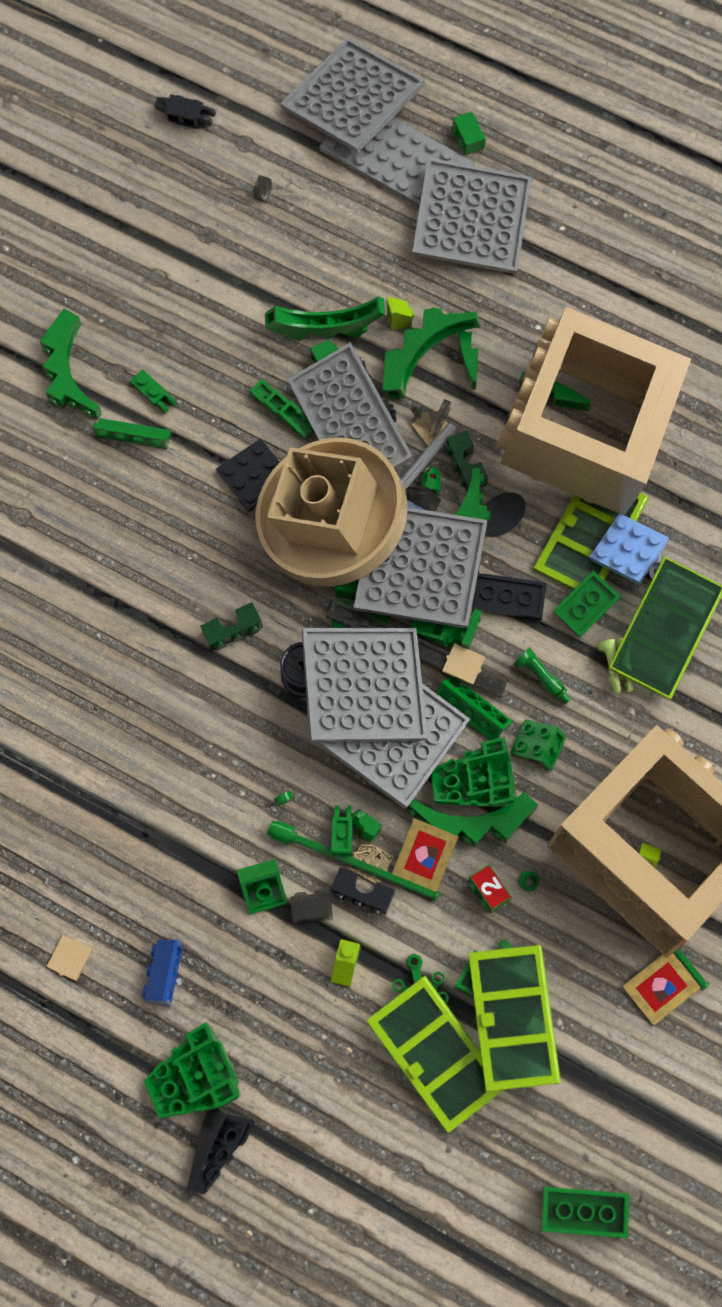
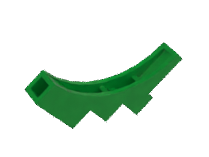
(301, 324)
(417, 342)
(57, 345)
(470, 505)
(473, 829)

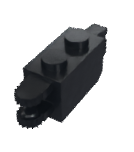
(185, 111)

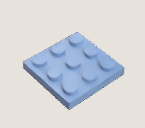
(629, 548)

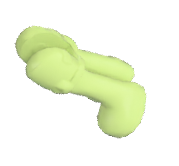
(614, 678)

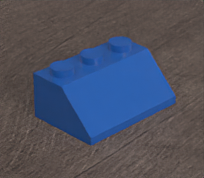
(163, 972)

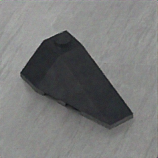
(219, 1138)

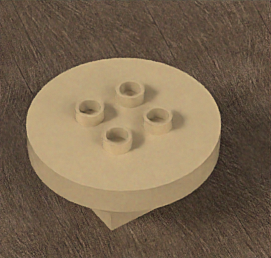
(331, 511)

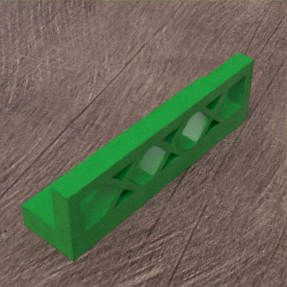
(132, 433)
(481, 720)

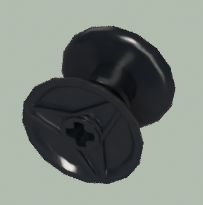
(293, 670)

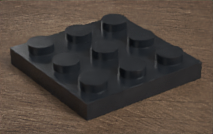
(248, 472)

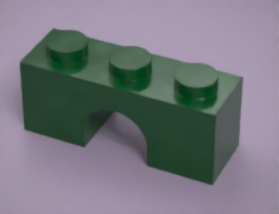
(459, 447)
(218, 635)

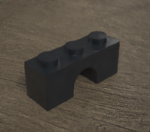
(377, 900)

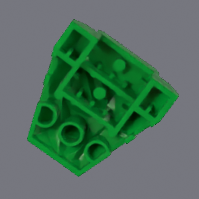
(477, 778)
(193, 1076)

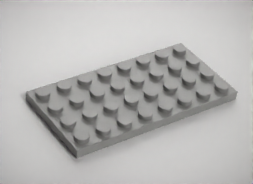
(394, 158)
(346, 404)

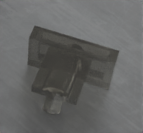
(431, 418)

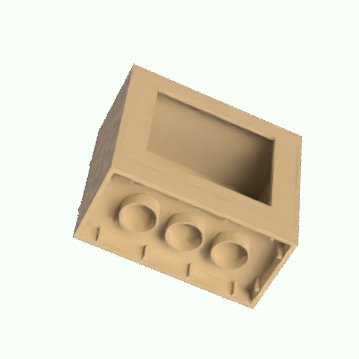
(610, 362)
(618, 870)

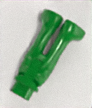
(549, 683)

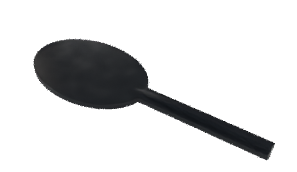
(505, 513)

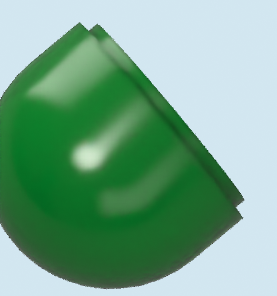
(523, 877)

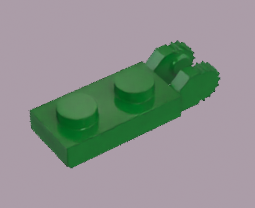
(152, 390)
(341, 833)

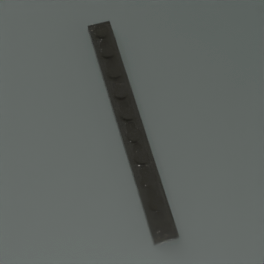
(428, 653)

